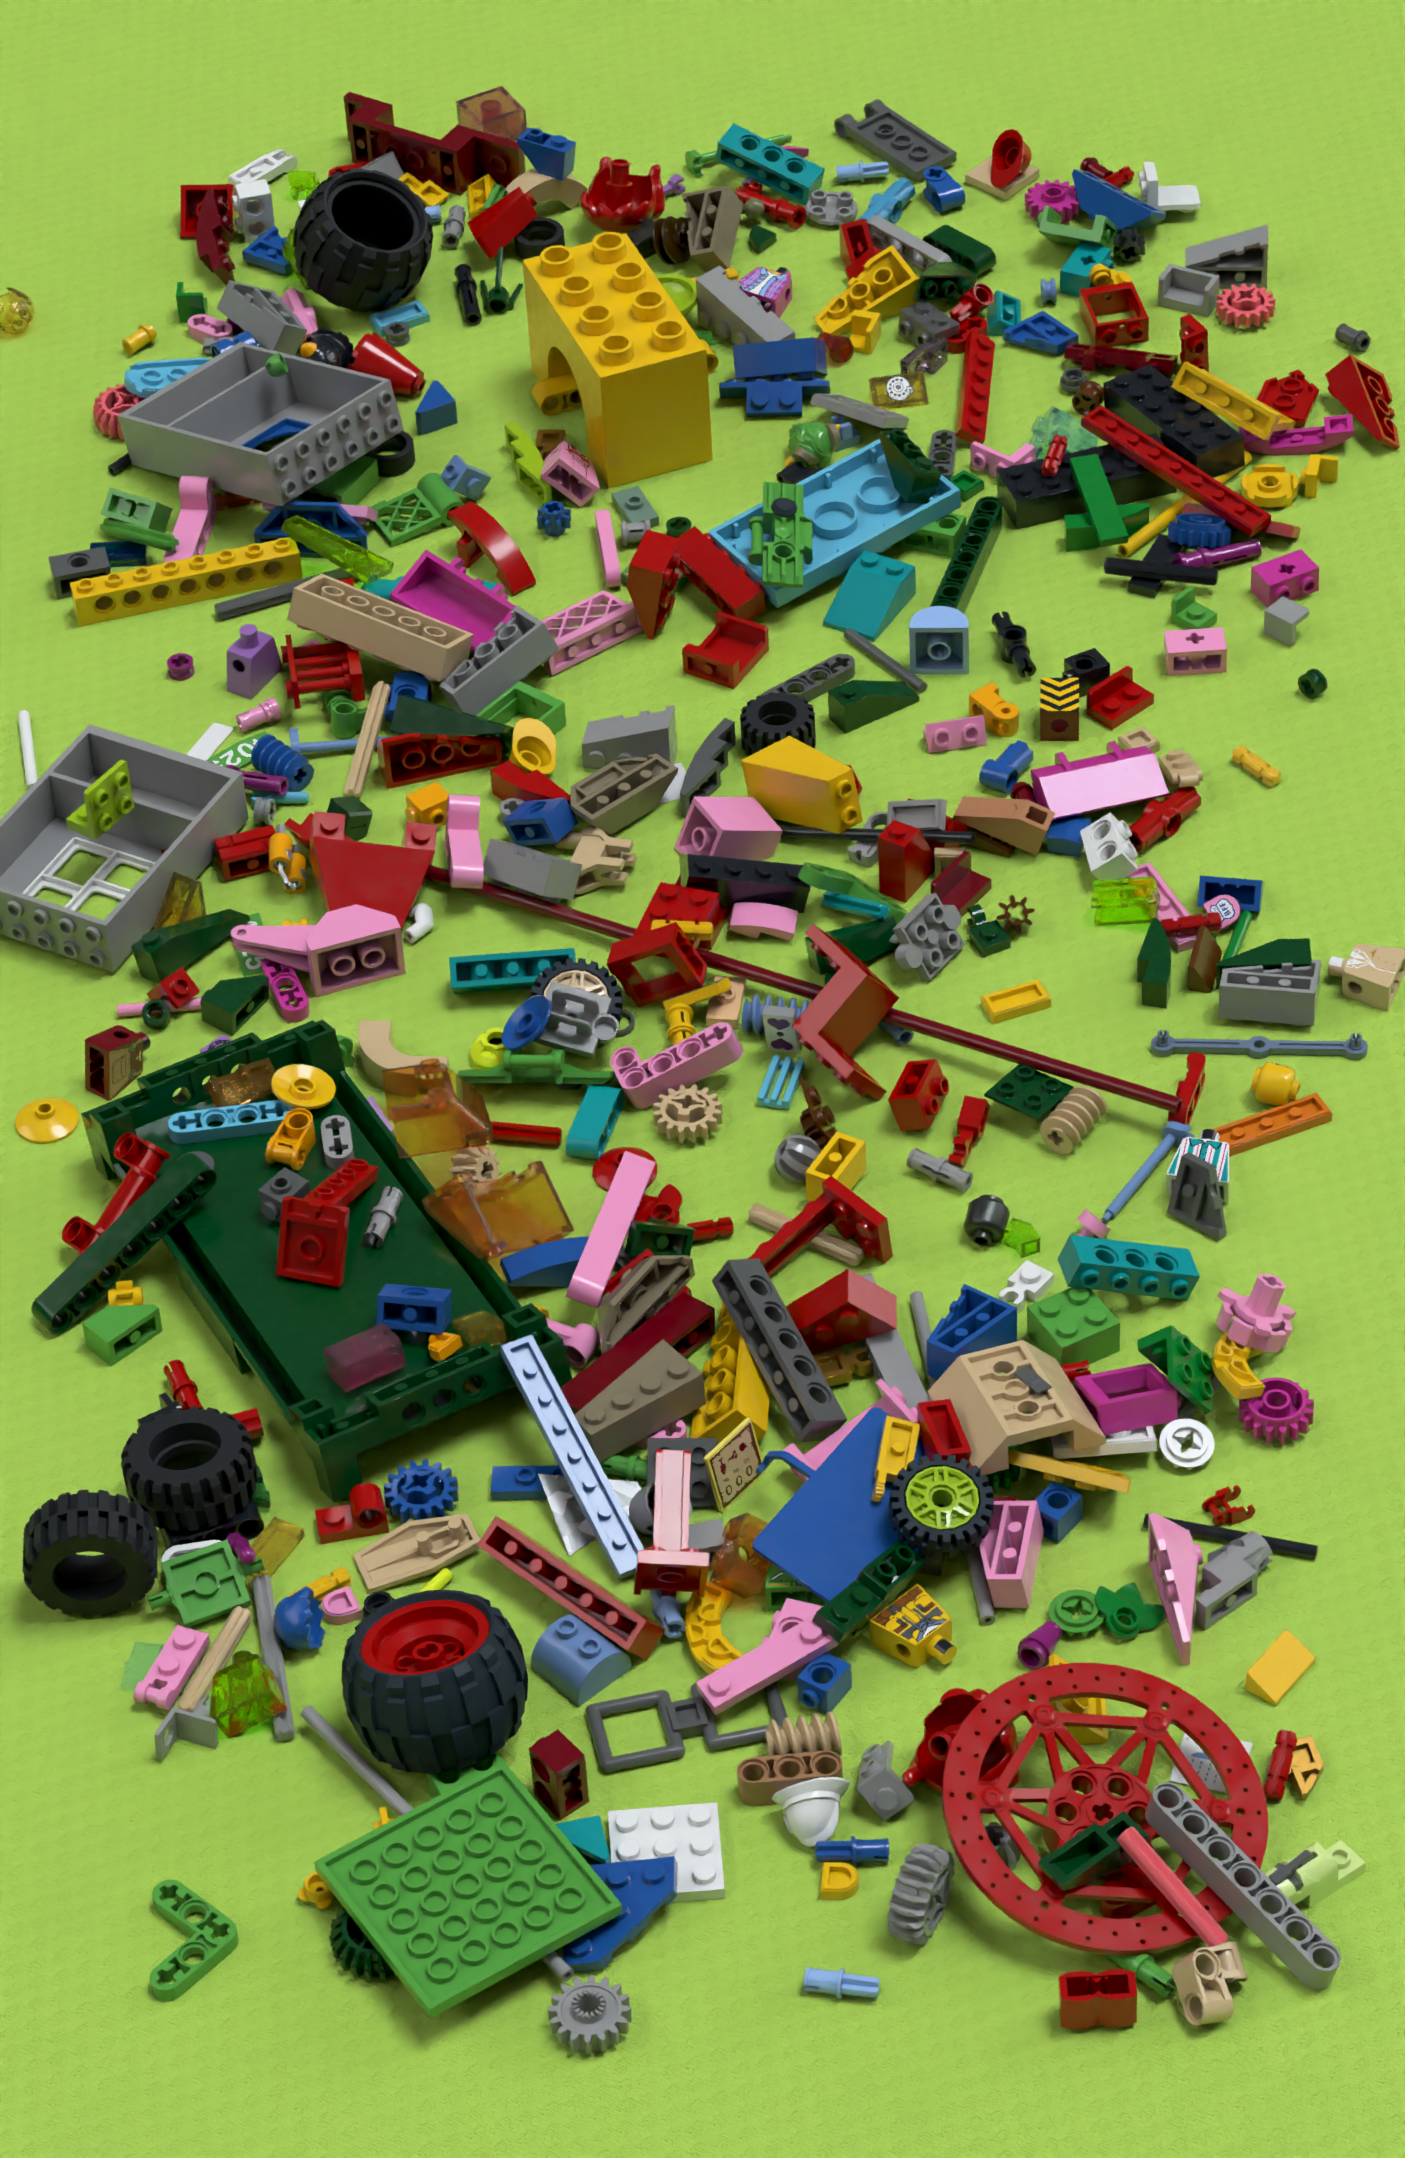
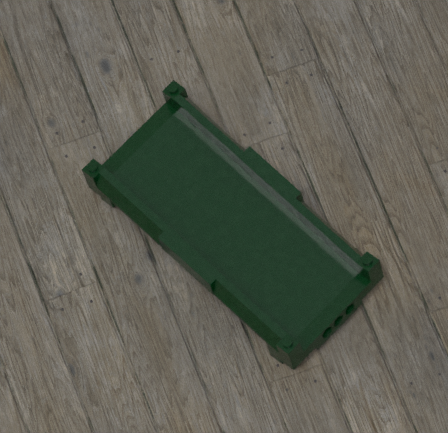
(283, 1323)

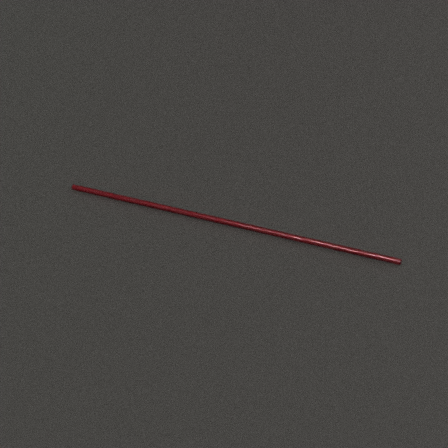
(810, 991)

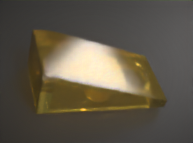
(480, 1327)

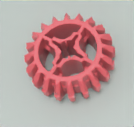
(111, 404)

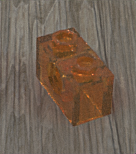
(729, 1568)

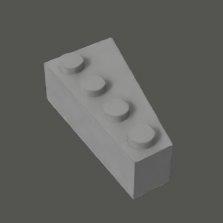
(733, 314)
(499, 663)

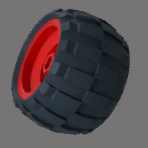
(434, 1681)

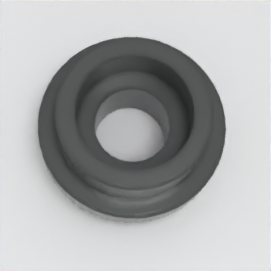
(1072, 379)

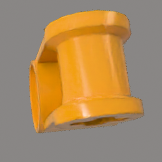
(292, 1139)

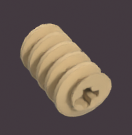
(1072, 1119)
(803, 1736)

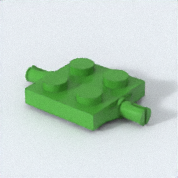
(205, 1583)

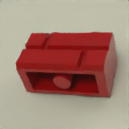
(244, 853)

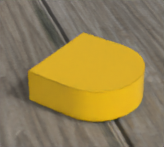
(838, 1881)

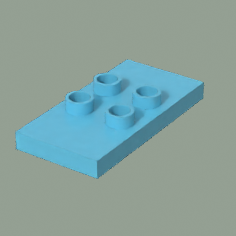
(850, 512)

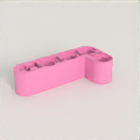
(195, 517)
(463, 842)
(677, 1065)

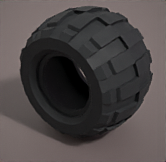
(366, 210)

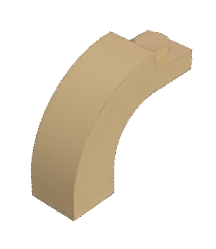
(547, 187)
(378, 1050)

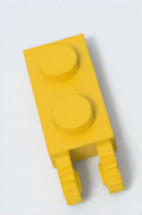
(895, 1452)

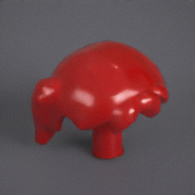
(622, 200)
(939, 1732)

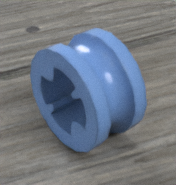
(1048, 291)

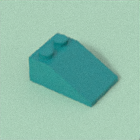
(871, 595)

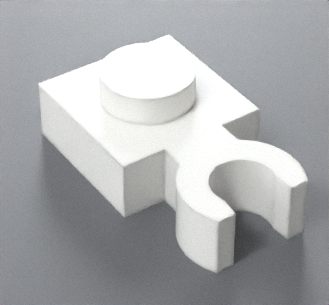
(1026, 1283)

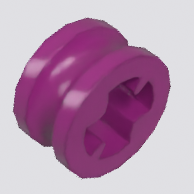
(180, 667)

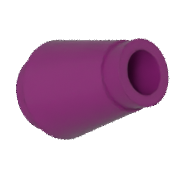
(1039, 1645)

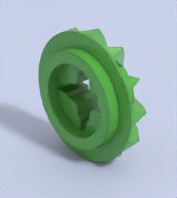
(1067, 1604)

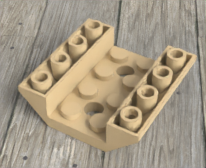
(994, 1403)

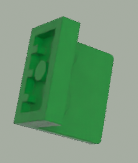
(1183, 1363)

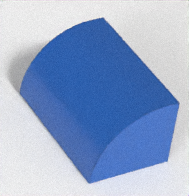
(1245, 891)

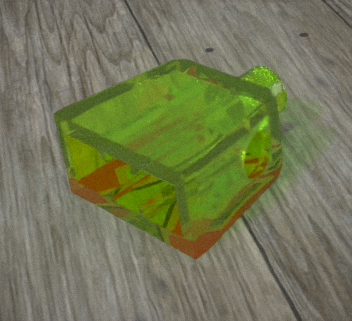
(245, 1694)

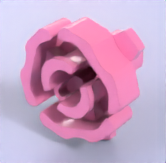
(1258, 1317)

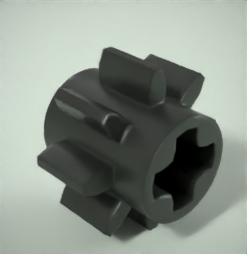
(1129, 245)

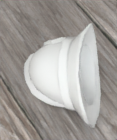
(812, 1808)

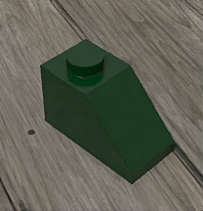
(234, 1002)

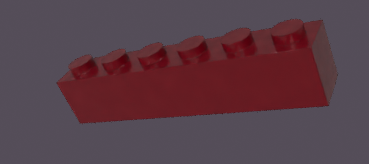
(681, 1323)

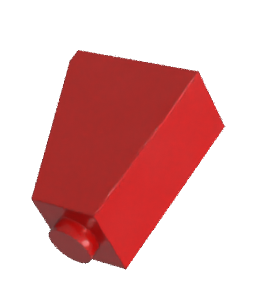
(503, 221)
(903, 861)

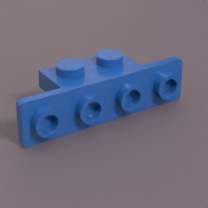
(773, 398)

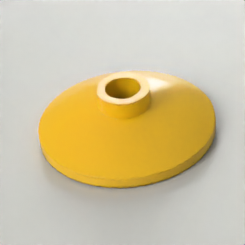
(303, 1086)
(47, 1120)

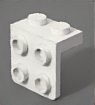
(1165, 198)

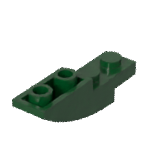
(870, 1592)

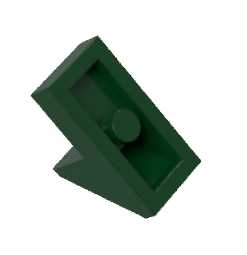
(659, 1237)

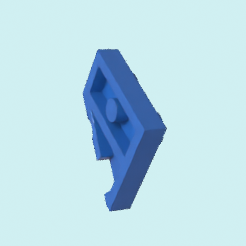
(267, 252)

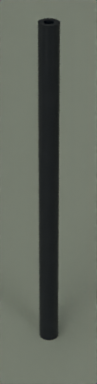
(858, 834)

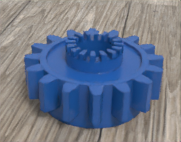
(1199, 531)

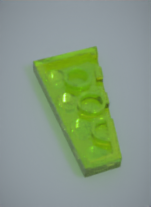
(340, 551)

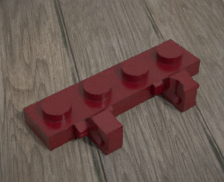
(1108, 357)

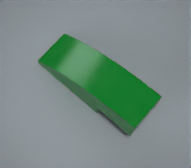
(1080, 533)

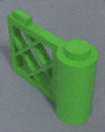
(433, 499)

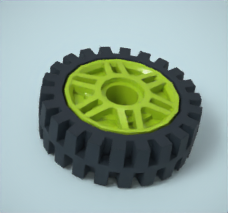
(941, 1528)

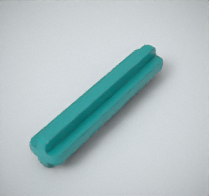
(855, 905)

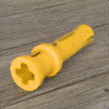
(680, 1027)

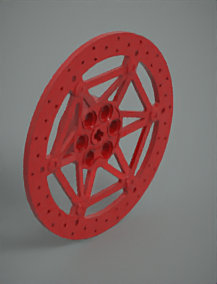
(1096, 1803)

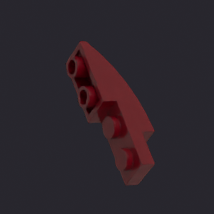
(213, 236)

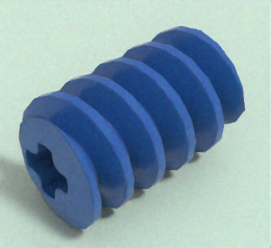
(277, 759)

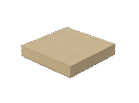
(981, 178)

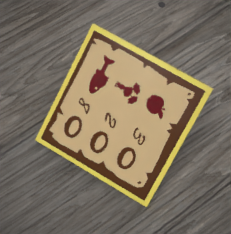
(734, 1464)

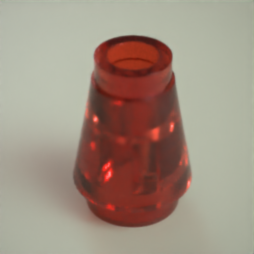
(837, 347)

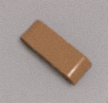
(764, 1776)

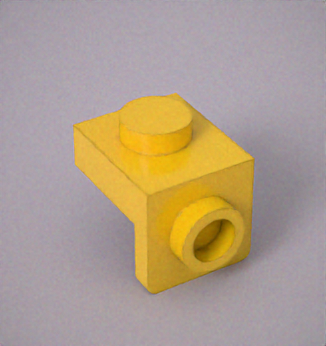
(1319, 469)

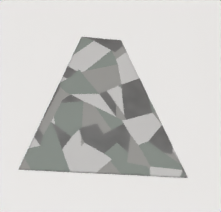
(568, 1514)

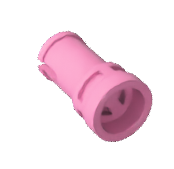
(265, 712)

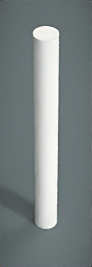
(27, 748)

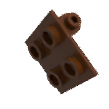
(816, 1119)

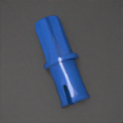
(854, 1850)

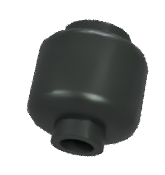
(986, 1220)

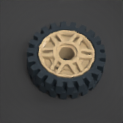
(583, 977)

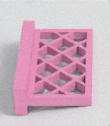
(595, 632)

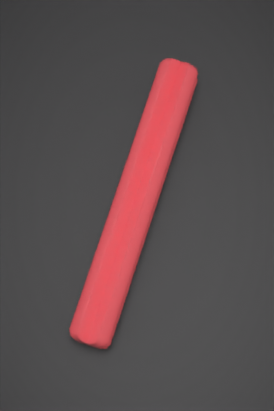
(1172, 1887)

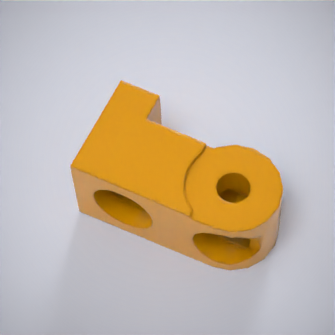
(999, 716)

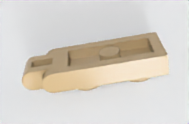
(1180, 768)

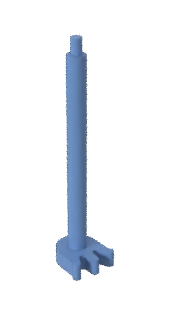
(323, 746)
(1172, 1135)

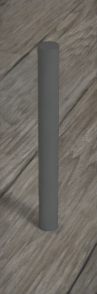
(885, 660)

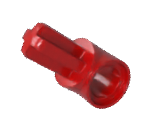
(972, 302)

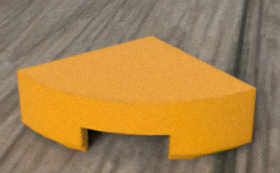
(443, 1345)

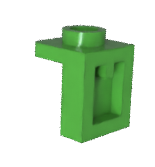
(1189, 613)

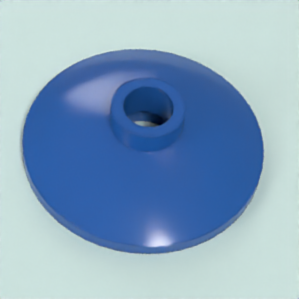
(526, 1023)

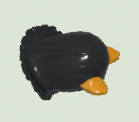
(328, 348)

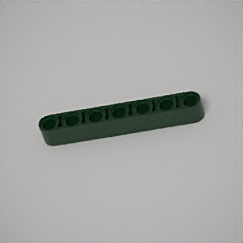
(970, 555)
(123, 1243)

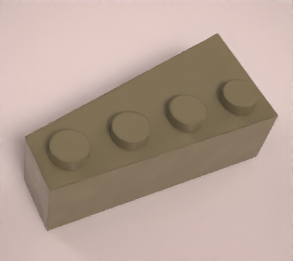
(642, 1401)

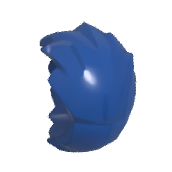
(299, 1620)

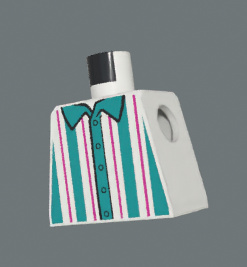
(1209, 1149)

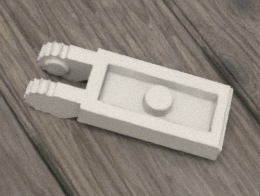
(265, 167)

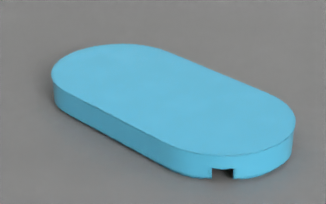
(151, 376)

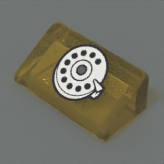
(898, 390)

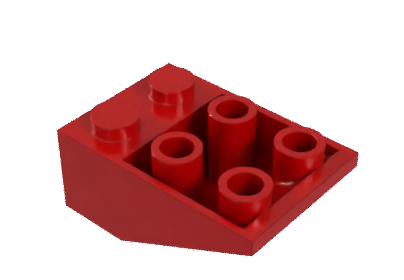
(653, 579)

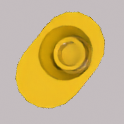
(533, 746)

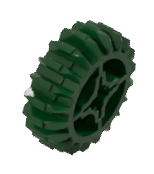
(358, 1959)

